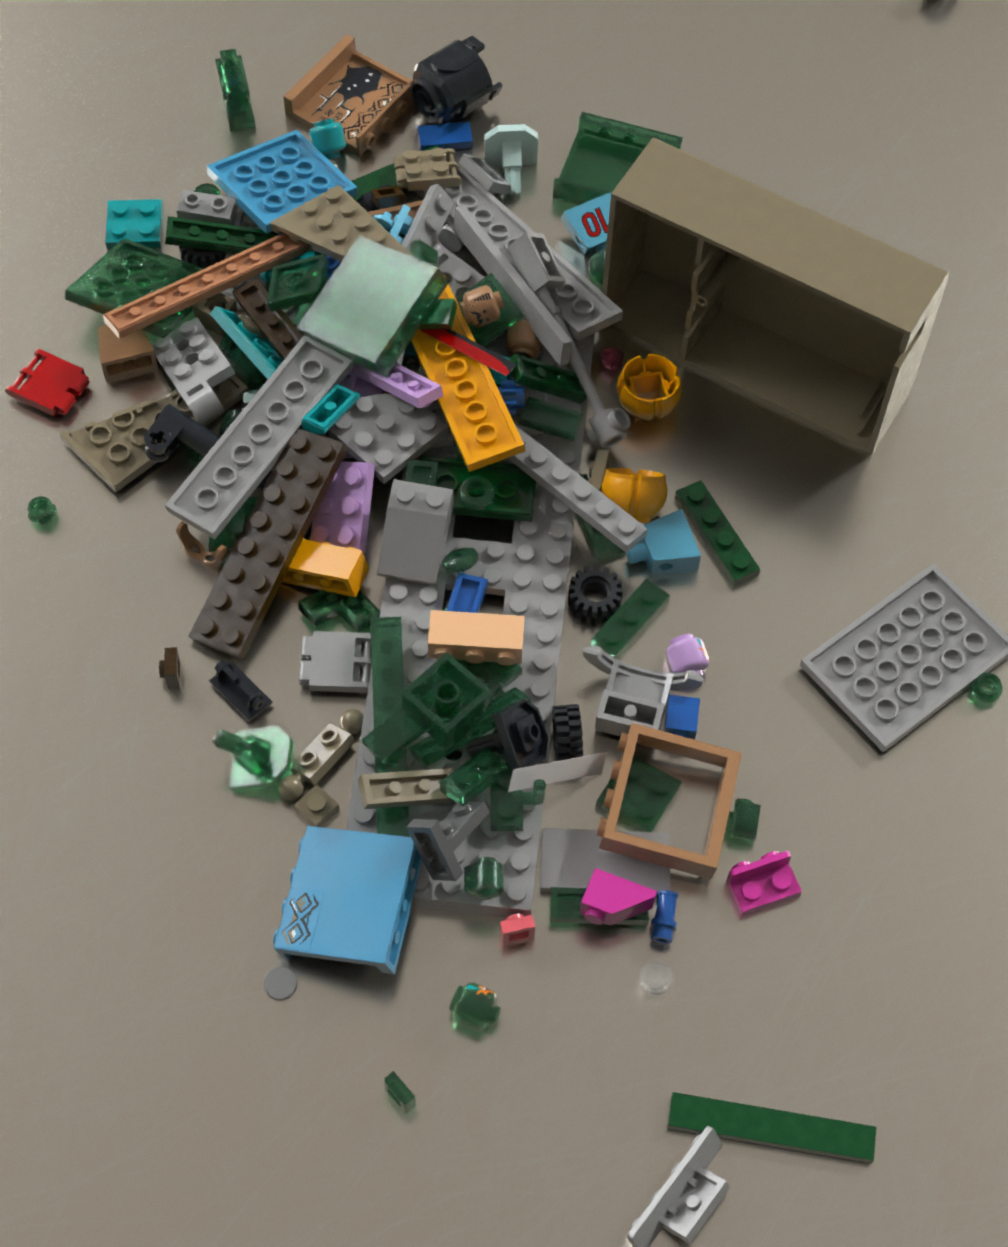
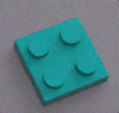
(135, 221)

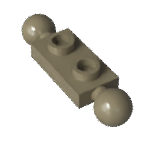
(321, 754)

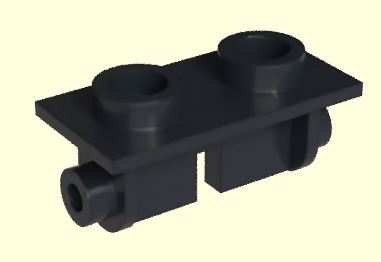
(239, 690)

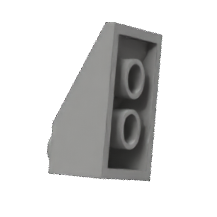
(415, 532)

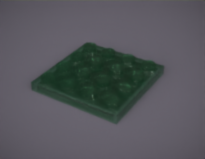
(129, 274)

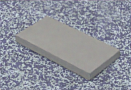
(573, 854)

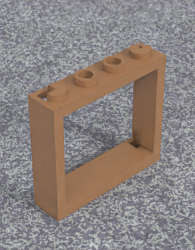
(658, 853)

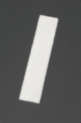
(557, 771)

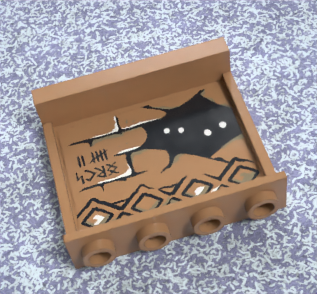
(353, 92)

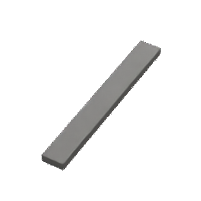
(494, 262)

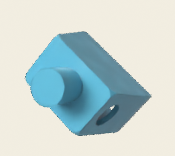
(667, 546)

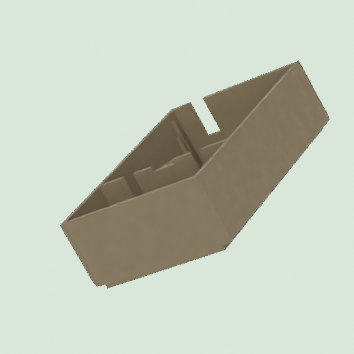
(768, 294)

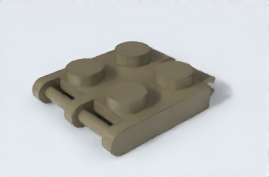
(426, 168)

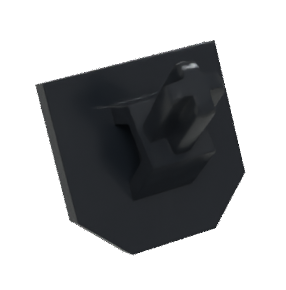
(518, 734)

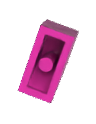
(614, 899)

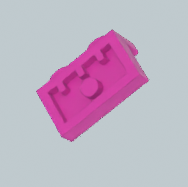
(763, 882)

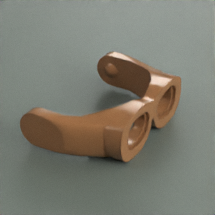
(188, 541)

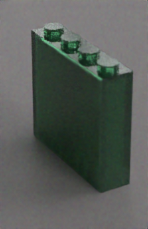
(373, 305)

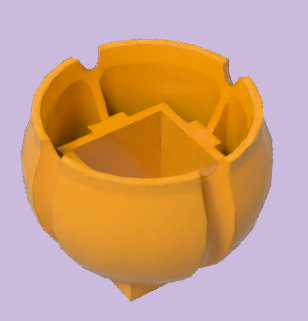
(645, 376)
(636, 493)

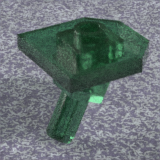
(259, 756)

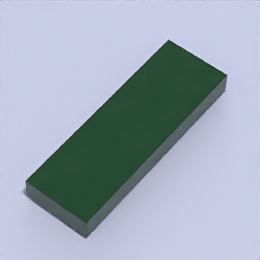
(547, 379)

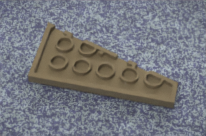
(333, 224)
(117, 444)

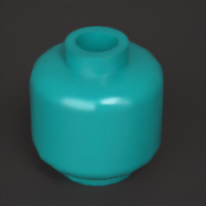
(328, 137)

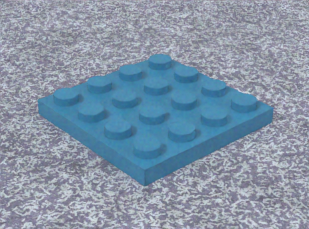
(277, 177)

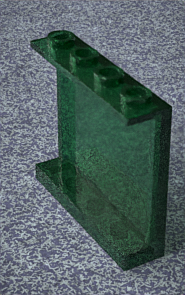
(602, 157)

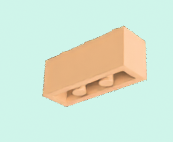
(476, 637)

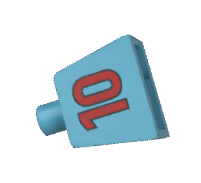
(589, 223)

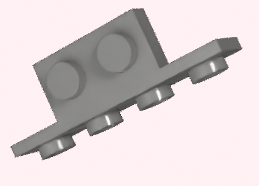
(686, 1196)

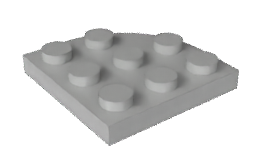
(387, 432)

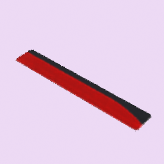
(472, 349)

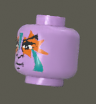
(687, 654)

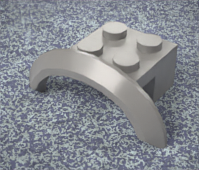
(634, 692)

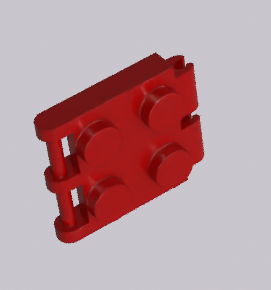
(50, 385)

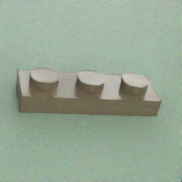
(403, 788)

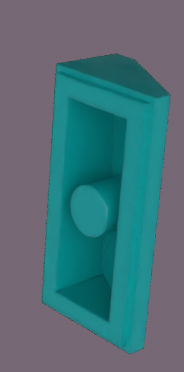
(329, 410)

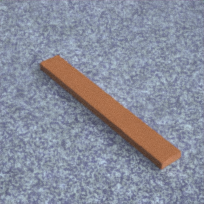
(203, 284)

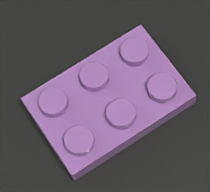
(346, 507)

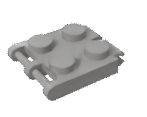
(334, 661)

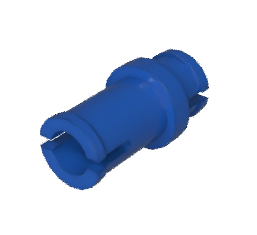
(664, 923)

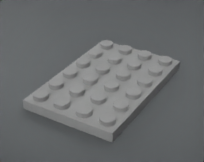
(907, 657)

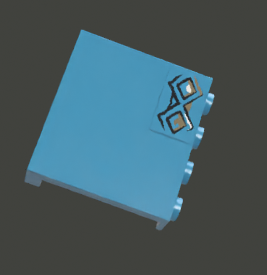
(349, 897)

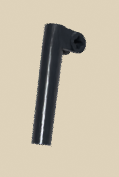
(176, 427)

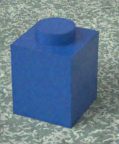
(682, 716)

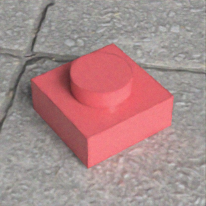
(517, 928)

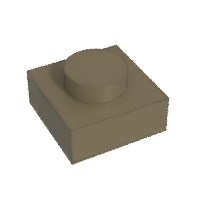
(316, 806)

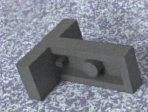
(439, 840)

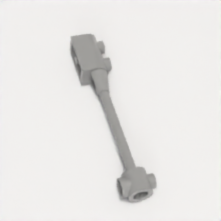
(541, 272)

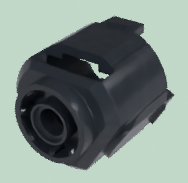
(453, 82)

